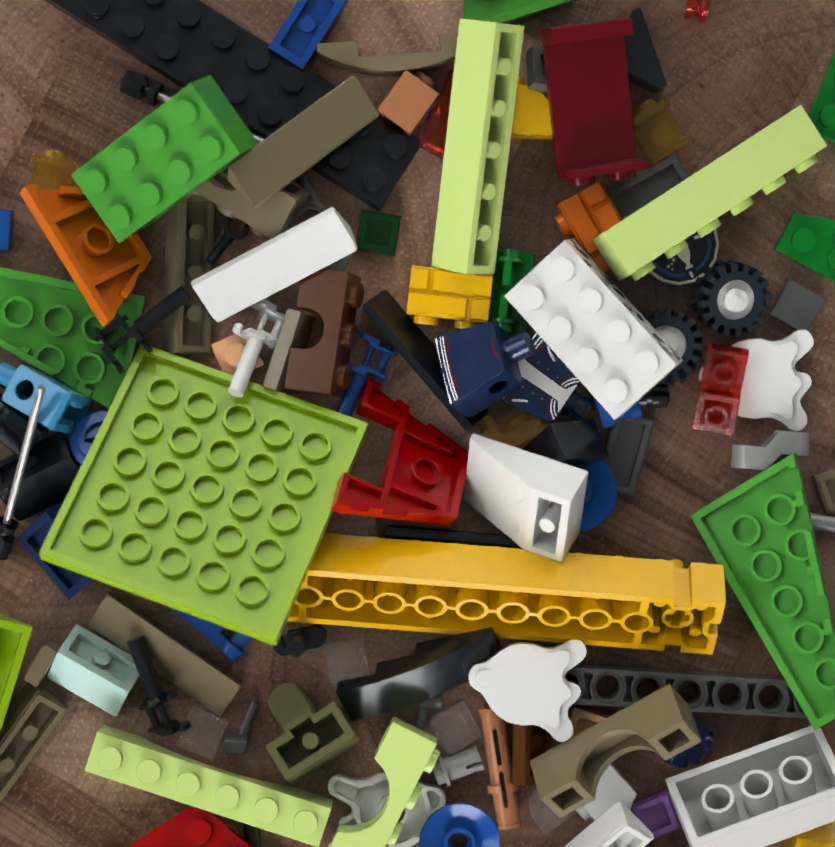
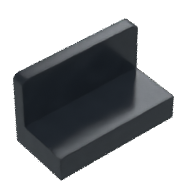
(46, 476)

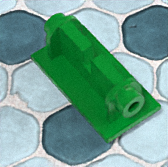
(509, 270)

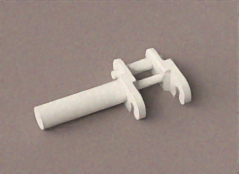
(254, 344)

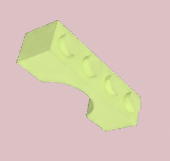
(403, 757)

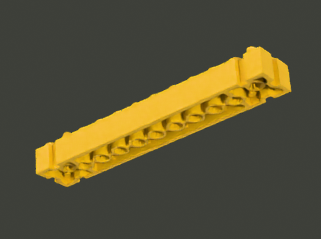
(514, 592)

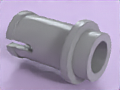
(457, 766)

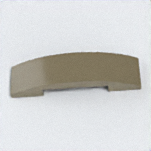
(346, 56)

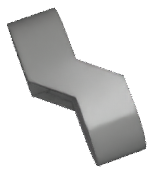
(766, 454)

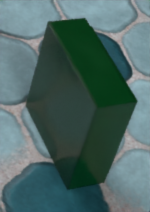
(378, 233)

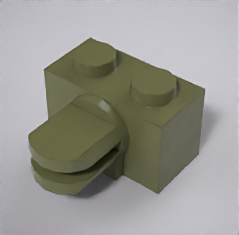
(309, 735)

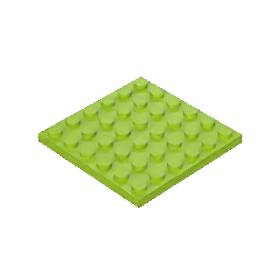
(205, 494)

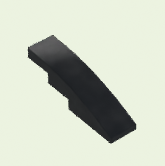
(413, 678)

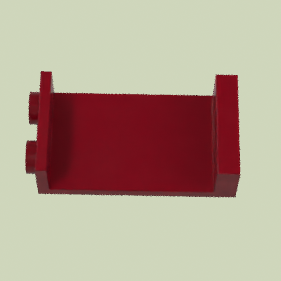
(590, 101)

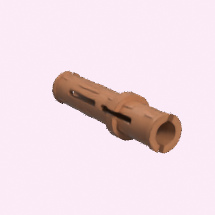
(506, 814)

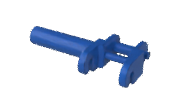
(358, 379)

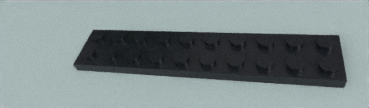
(194, 41)

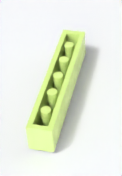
(477, 146)
(710, 193)

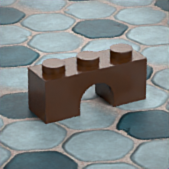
(326, 365)

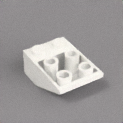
(526, 496)

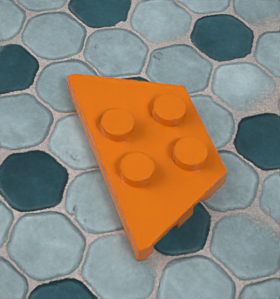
(87, 248)

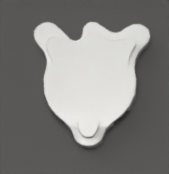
(770, 380)
(530, 686)
(369, 795)

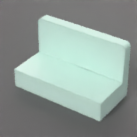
(94, 670)

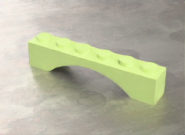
(241, 798)

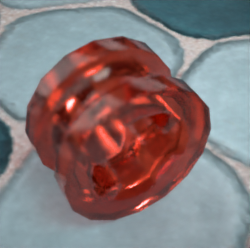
(697, 8)

